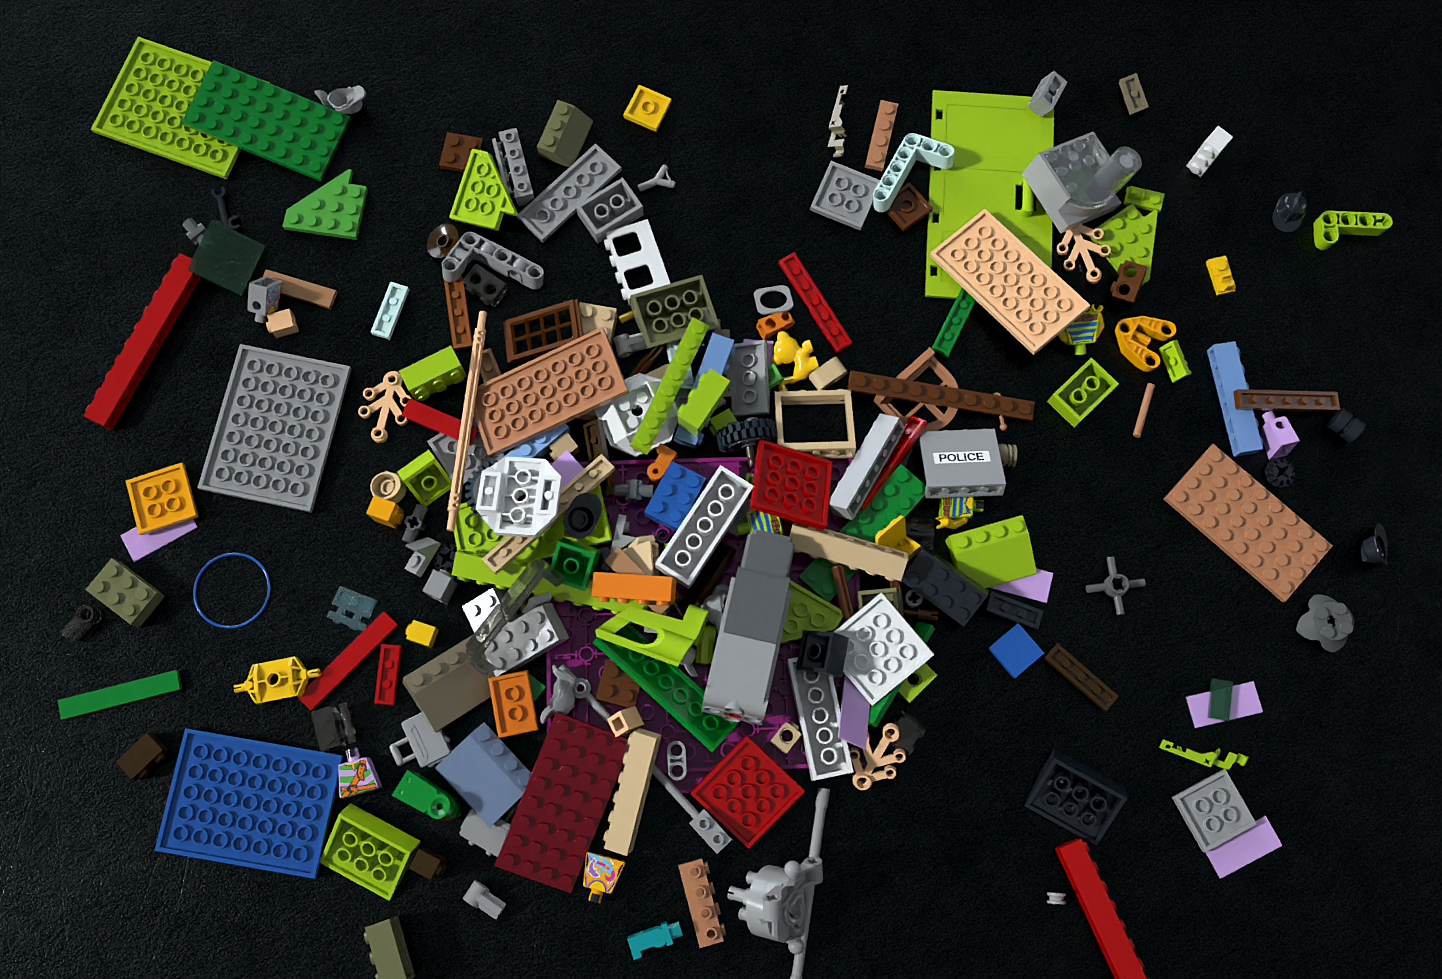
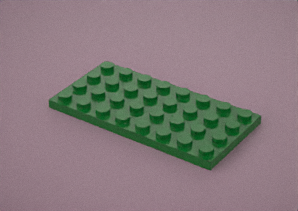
(266, 120)

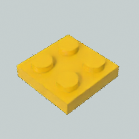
(647, 108)

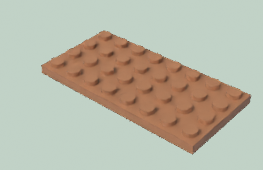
(548, 392)
(1248, 523)

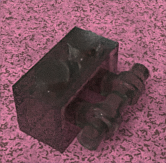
(329, 728)

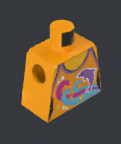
(601, 874)

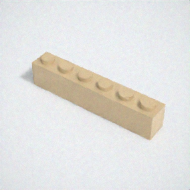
(849, 551)
(632, 791)

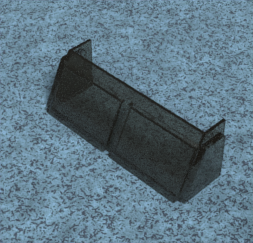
(503, 613)

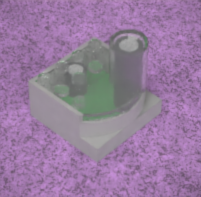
(1080, 179)

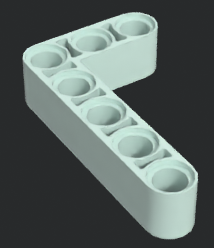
(912, 148)

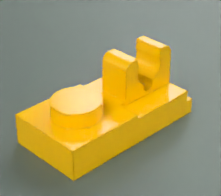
(1221, 275)

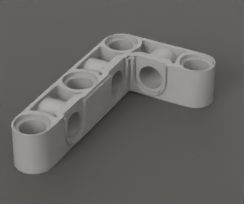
(475, 247)

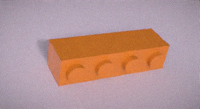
(634, 587)

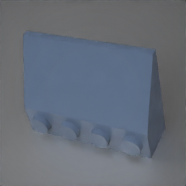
(485, 774)

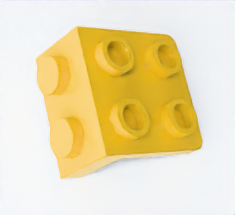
(895, 537)

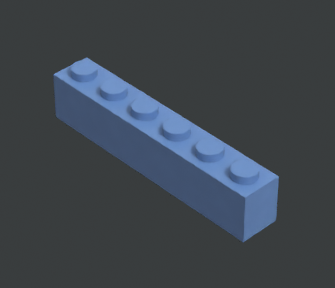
(716, 358)
(1228, 377)

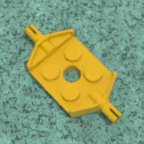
(291, 682)

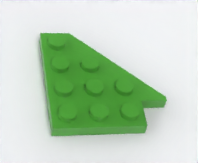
(330, 210)

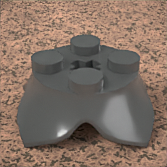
(1314, 623)

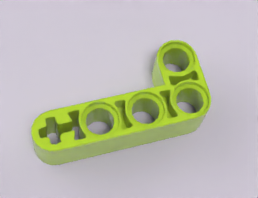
(1373, 225)

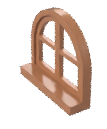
(911, 373)

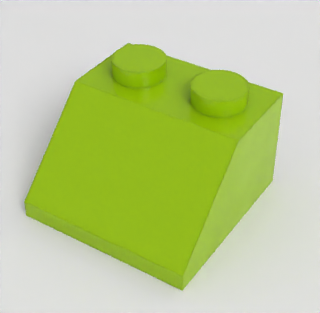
(425, 478)

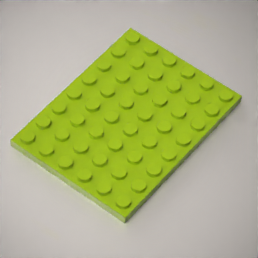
(149, 107)

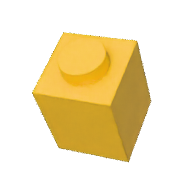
(421, 633)

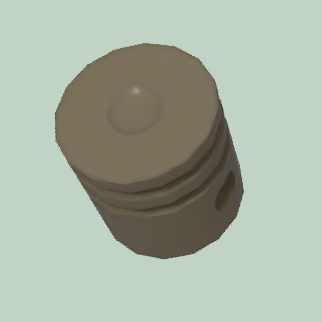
(1008, 455)

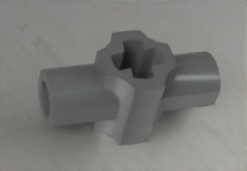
(195, 231)
(634, 490)
(418, 515)

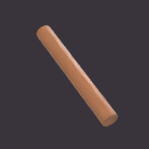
(1143, 410)

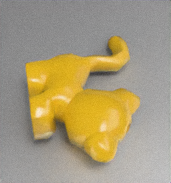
(786, 351)

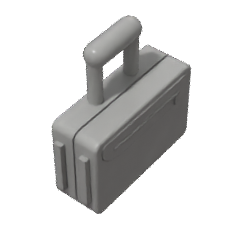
(427, 745)
(488, 838)

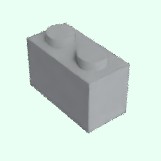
(440, 586)

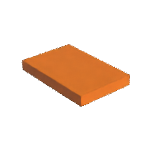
(513, 704)

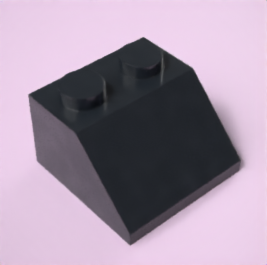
(822, 653)

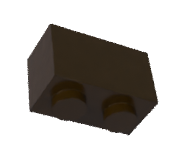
(143, 756)
(429, 863)

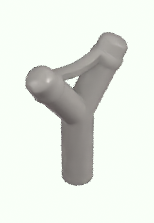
(658, 180)

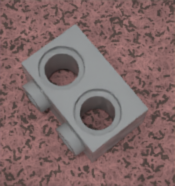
(1047, 94)

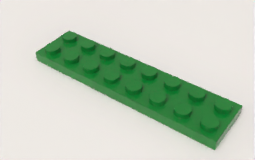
(895, 498)
(669, 688)

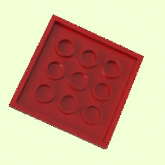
(791, 484)
(747, 791)

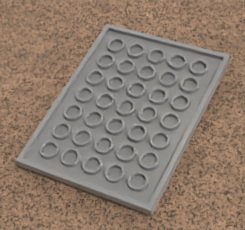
(275, 428)

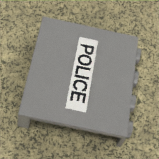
(961, 463)

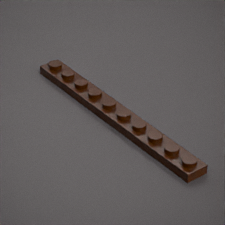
(940, 395)

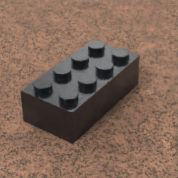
(944, 585)

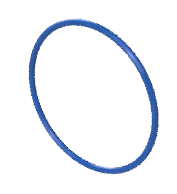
(247, 622)

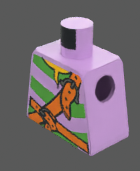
(357, 775)

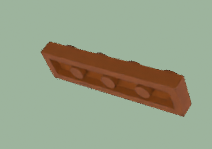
(458, 314)

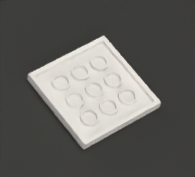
(881, 649)

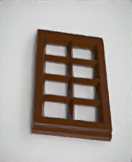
(509, 333)

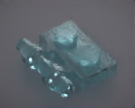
(355, 603)

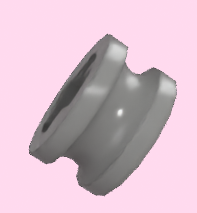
(910, 604)
(1056, 898)

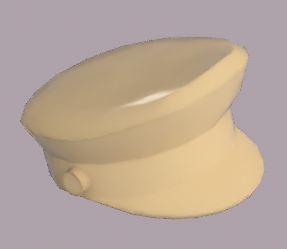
(388, 486)

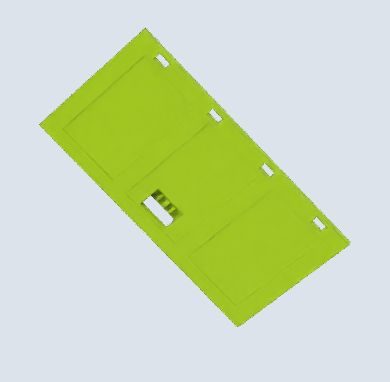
(992, 147)

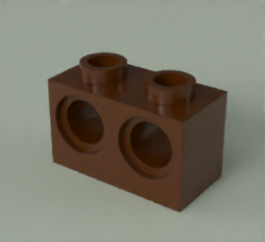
(1133, 282)

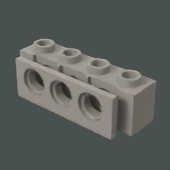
(515, 161)

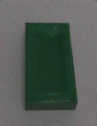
(1220, 699)

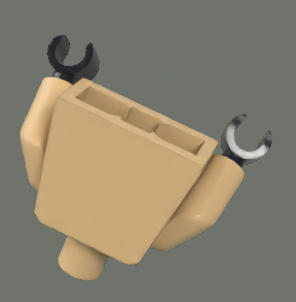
(646, 552)

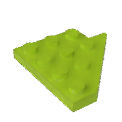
(482, 194)
(1129, 239)
(809, 613)

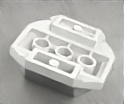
(622, 425)
(509, 480)

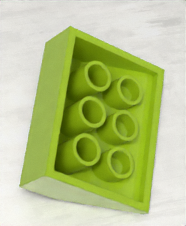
(994, 552)
(369, 851)

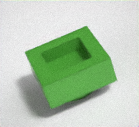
(774, 376)

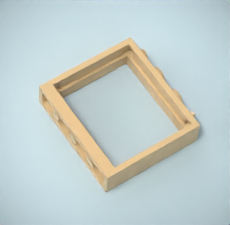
(824, 450)

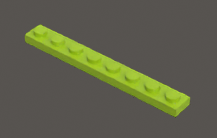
(669, 386)

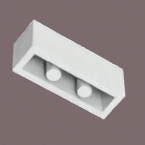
(1209, 151)

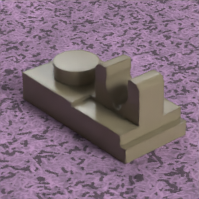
(1133, 94)

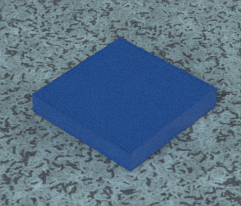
(1016, 650)

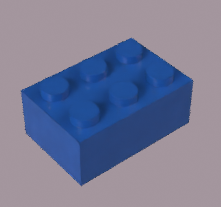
(675, 496)

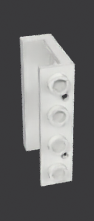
(648, 255)

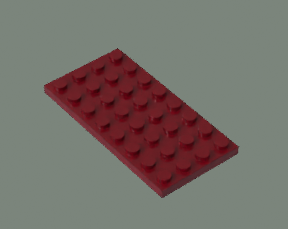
(563, 802)

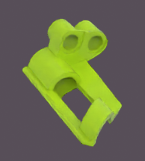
(673, 638)

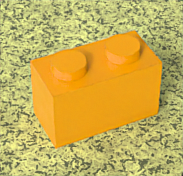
(385, 512)

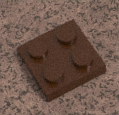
(457, 151)
(908, 207)
(617, 686)

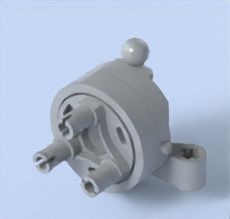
(777, 900)

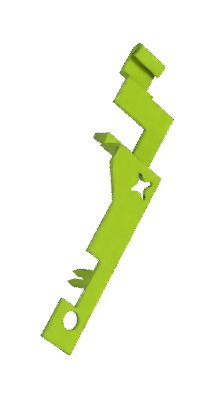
(1201, 758)

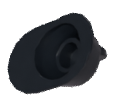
(1289, 212)
(582, 515)
(1375, 547)

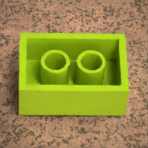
(433, 374)
(1082, 392)
(702, 402)

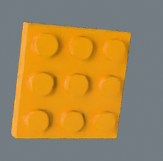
(161, 499)

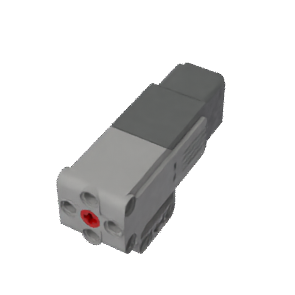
(751, 630)

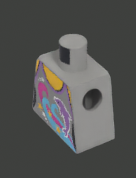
(264, 297)

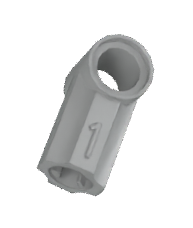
(628, 344)
(479, 896)

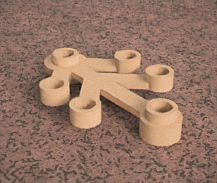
(1081, 247)
(386, 402)
(875, 759)

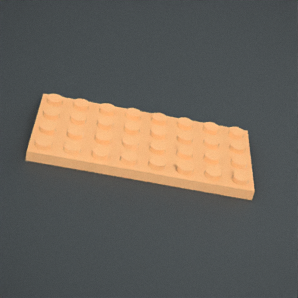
(1009, 281)

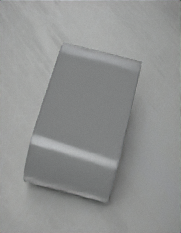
(674, 761)

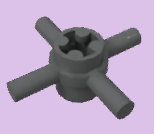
(1108, 585)

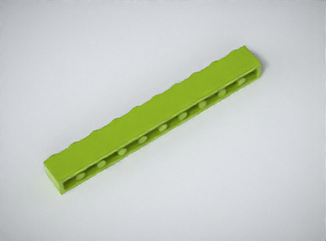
(471, 566)

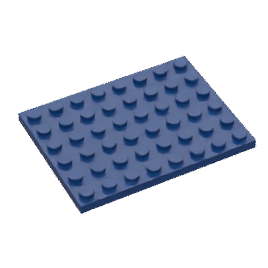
(249, 803)

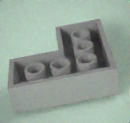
(521, 637)

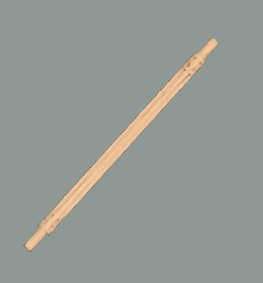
(466, 422)

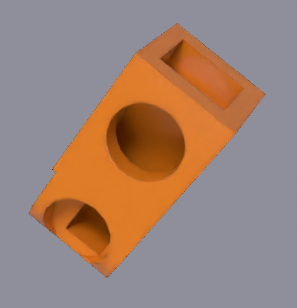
(774, 323)
(659, 467)

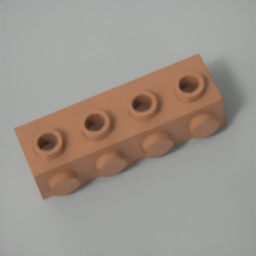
(701, 903)

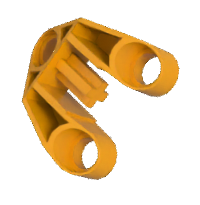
(1135, 342)

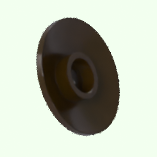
(442, 240)

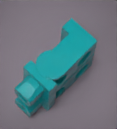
(654, 936)

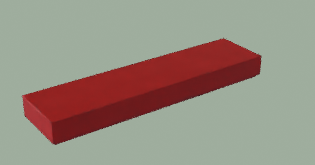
(436, 420)

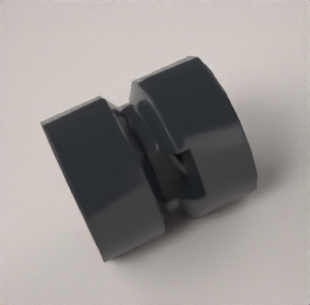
(1346, 425)

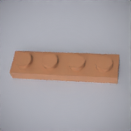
(881, 135)

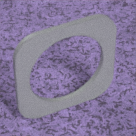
(783, 289)

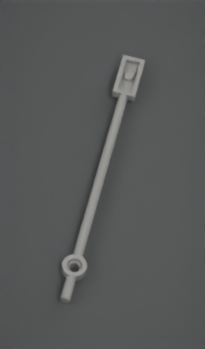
(702, 821)

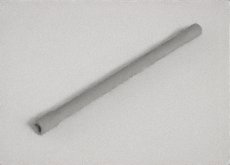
(821, 805)

